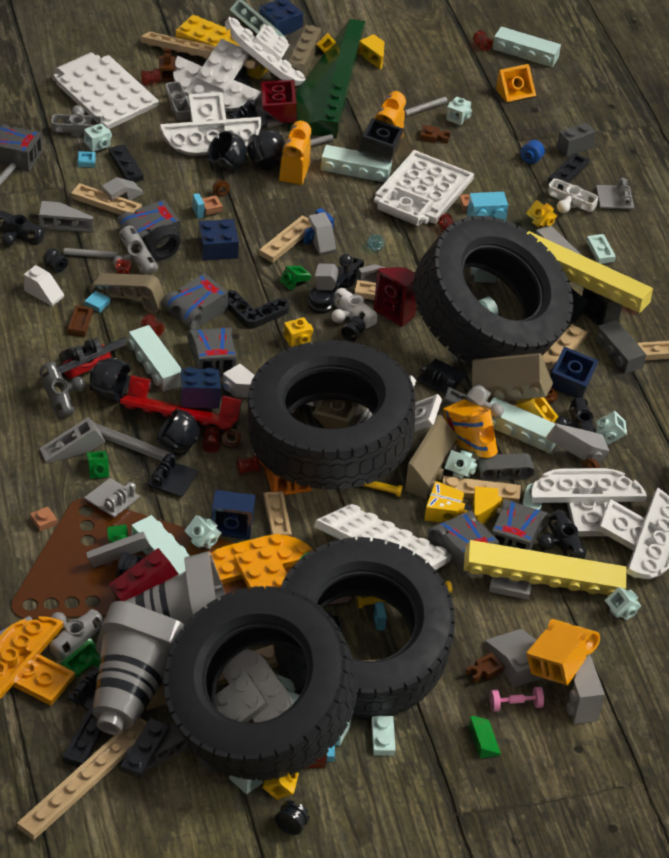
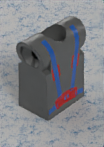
(19, 146)
(148, 218)
(197, 302)
(213, 348)
(519, 525)
(457, 533)

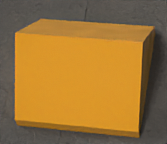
(515, 83)

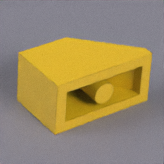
(372, 50)
(538, 407)
(485, 503)

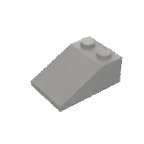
(511, 652)
(586, 695)

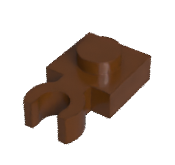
(432, 134)
(486, 666)

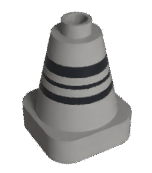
(186, 592)
(131, 663)

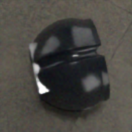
(266, 149)
(227, 151)
(110, 379)
(178, 433)

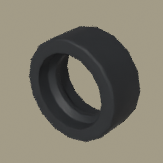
(159, 234)

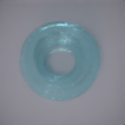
(375, 242)

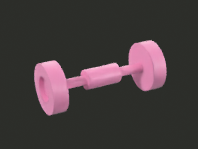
(495, 700)

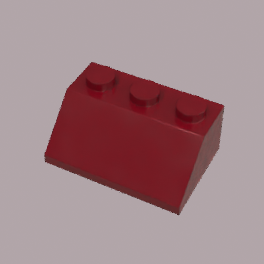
(280, 100)
(395, 294)
(143, 576)

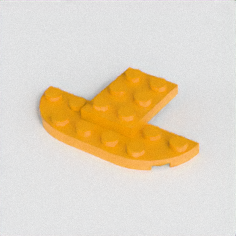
(259, 560)
(25, 667)

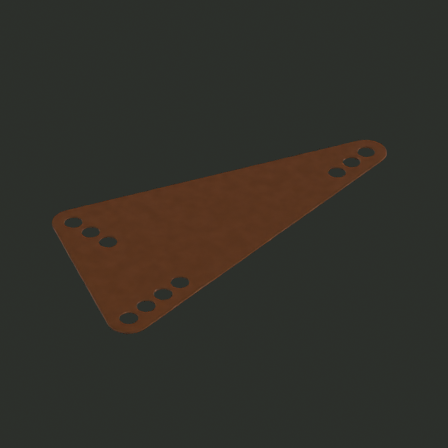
(67, 573)

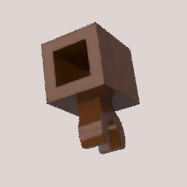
(167, 66)

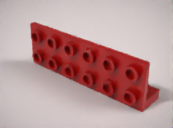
(138, 394)

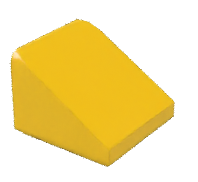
(326, 43)

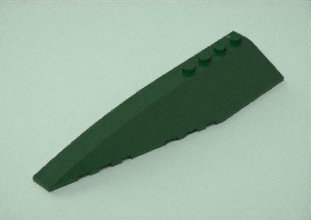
(326, 88)

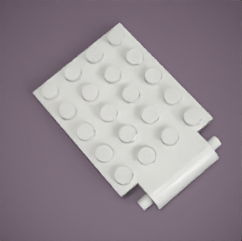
(104, 89)
(422, 189)

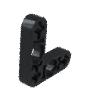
(252, 316)

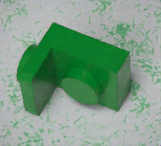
(294, 274)
(98, 464)
(117, 532)

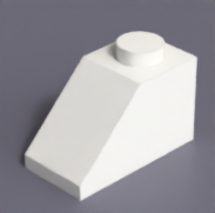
(42, 285)
(237, 381)

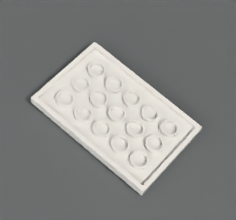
(354, 522)

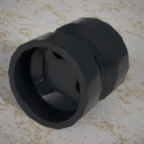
(55, 260)
(353, 328)

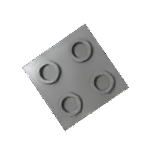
(615, 196)
(113, 496)

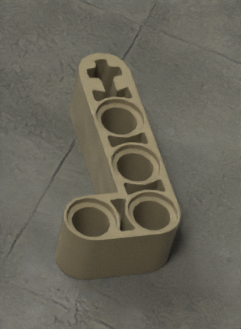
(132, 287)

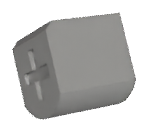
(326, 276)

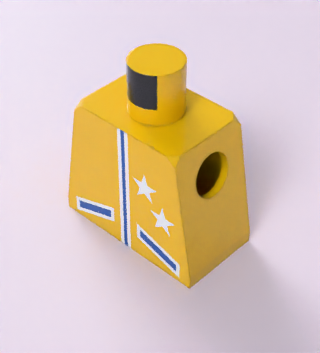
(445, 503)

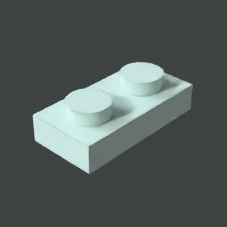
(601, 249)
(383, 735)

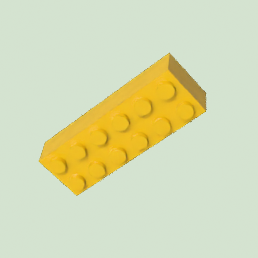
(209, 33)

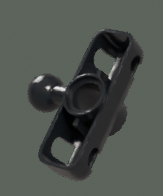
(18, 227)
(346, 276)
(581, 416)
(564, 535)

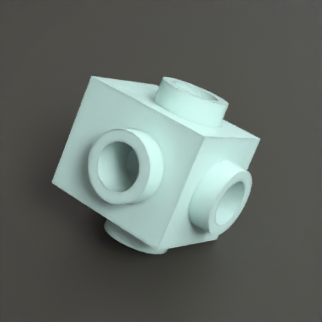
(458, 110)
(97, 137)
(611, 427)
(456, 459)
(203, 532)
(623, 603)

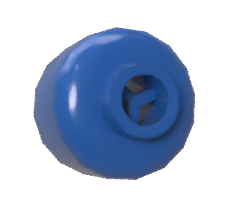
(532, 151)

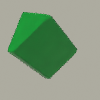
(80, 658)
(483, 737)

